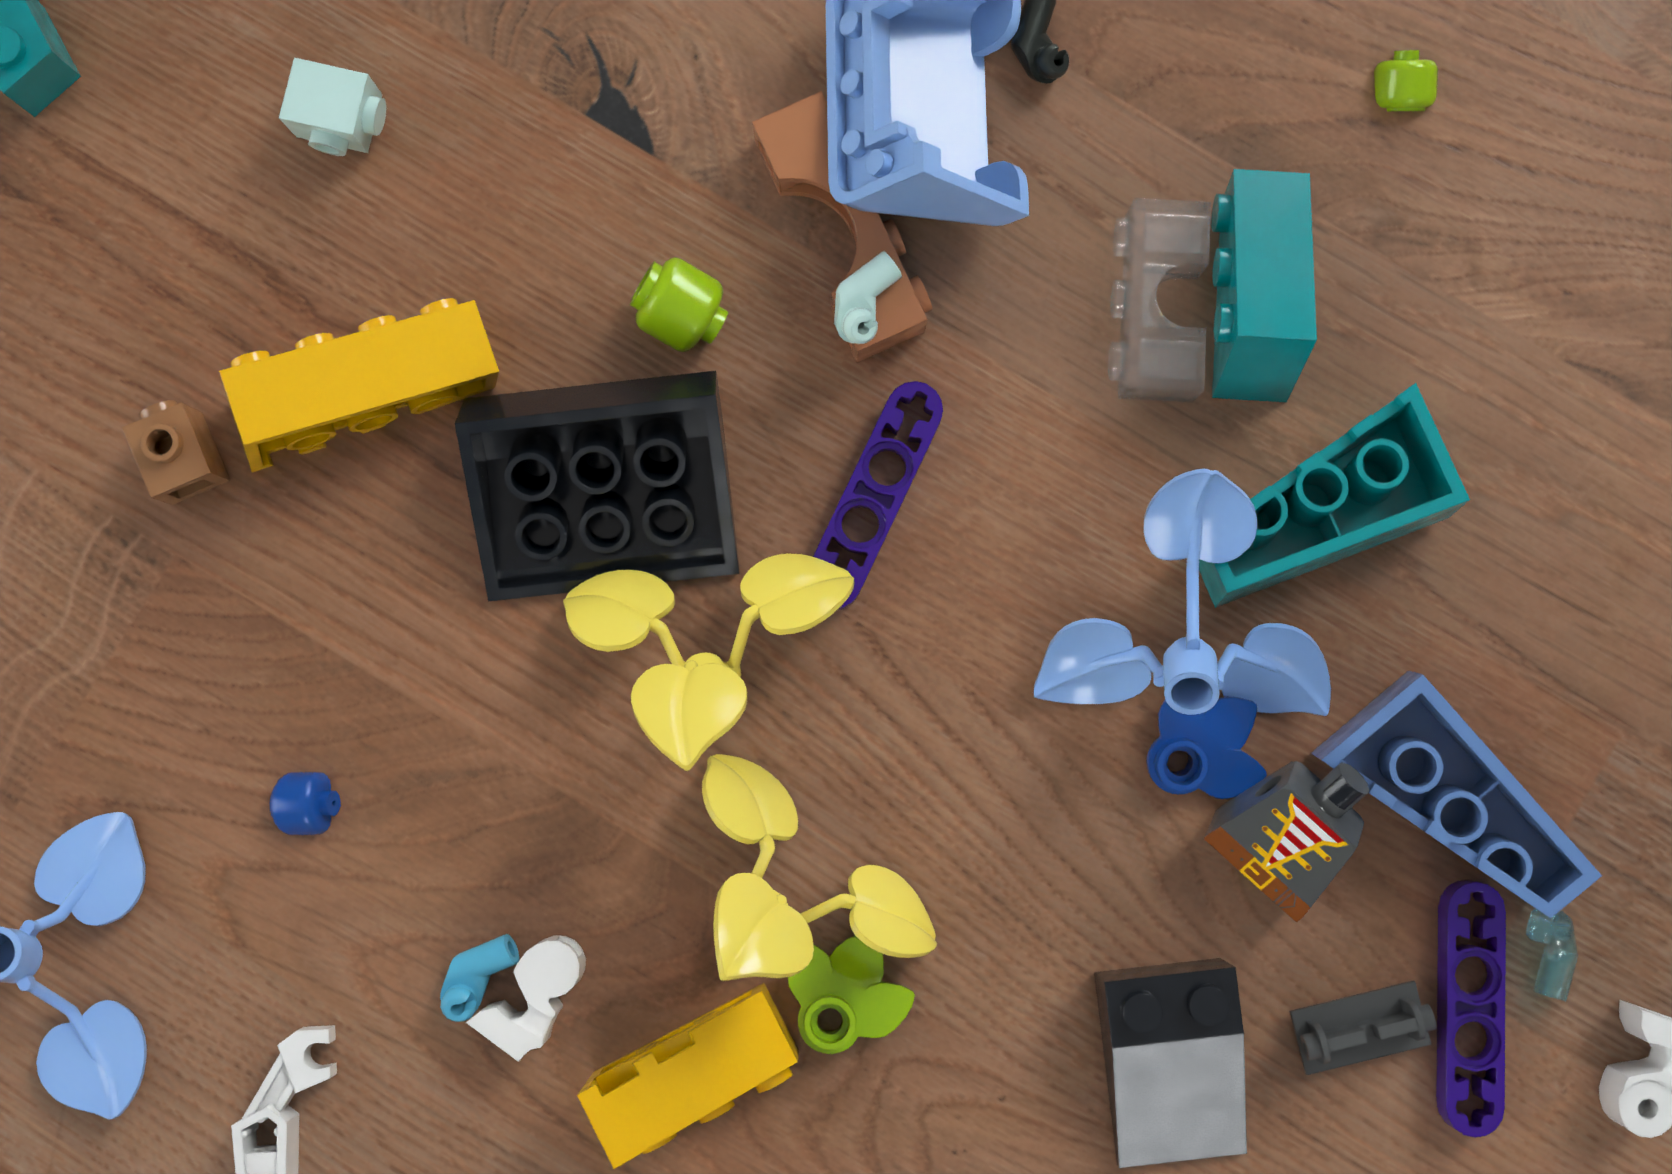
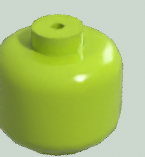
(1406, 82)

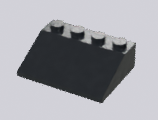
(598, 483)

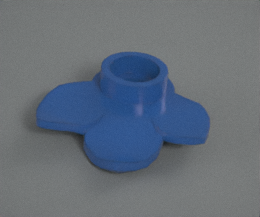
(1212, 746)

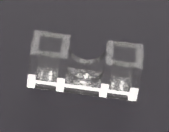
(1153, 354)

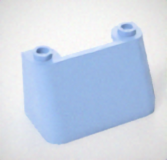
(914, 109)

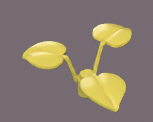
(699, 700)
(753, 923)

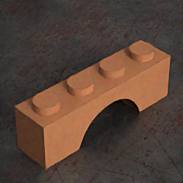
(797, 158)

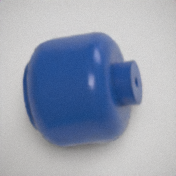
(304, 803)

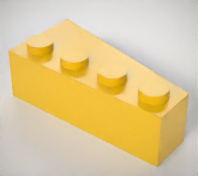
(357, 379)

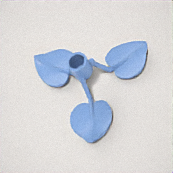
(1276, 668)
(98, 877)

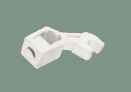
(290, 1074)

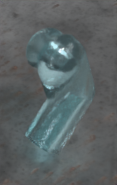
(1558, 955)

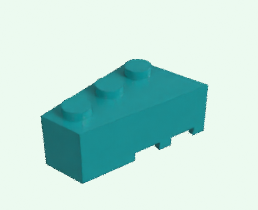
(1263, 285)

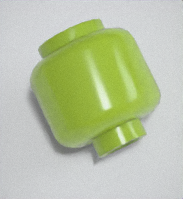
(679, 304)

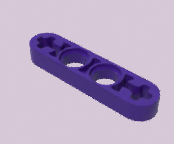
(881, 499)
(1481, 1006)

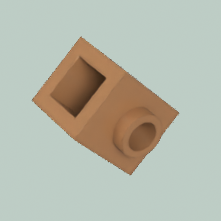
(175, 452)

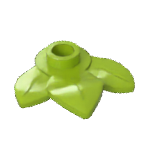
(854, 987)

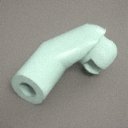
(857, 298)

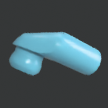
(470, 975)

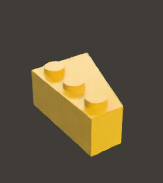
(688, 1075)

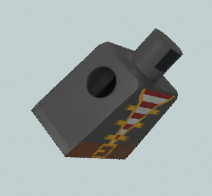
(1292, 832)

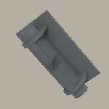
(1362, 1027)

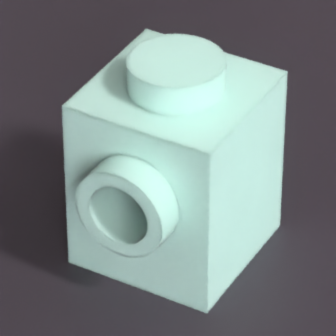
(332, 107)

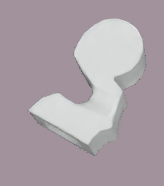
(543, 976)
(1640, 1091)

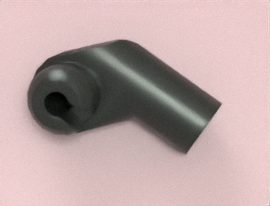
(1033, 45)

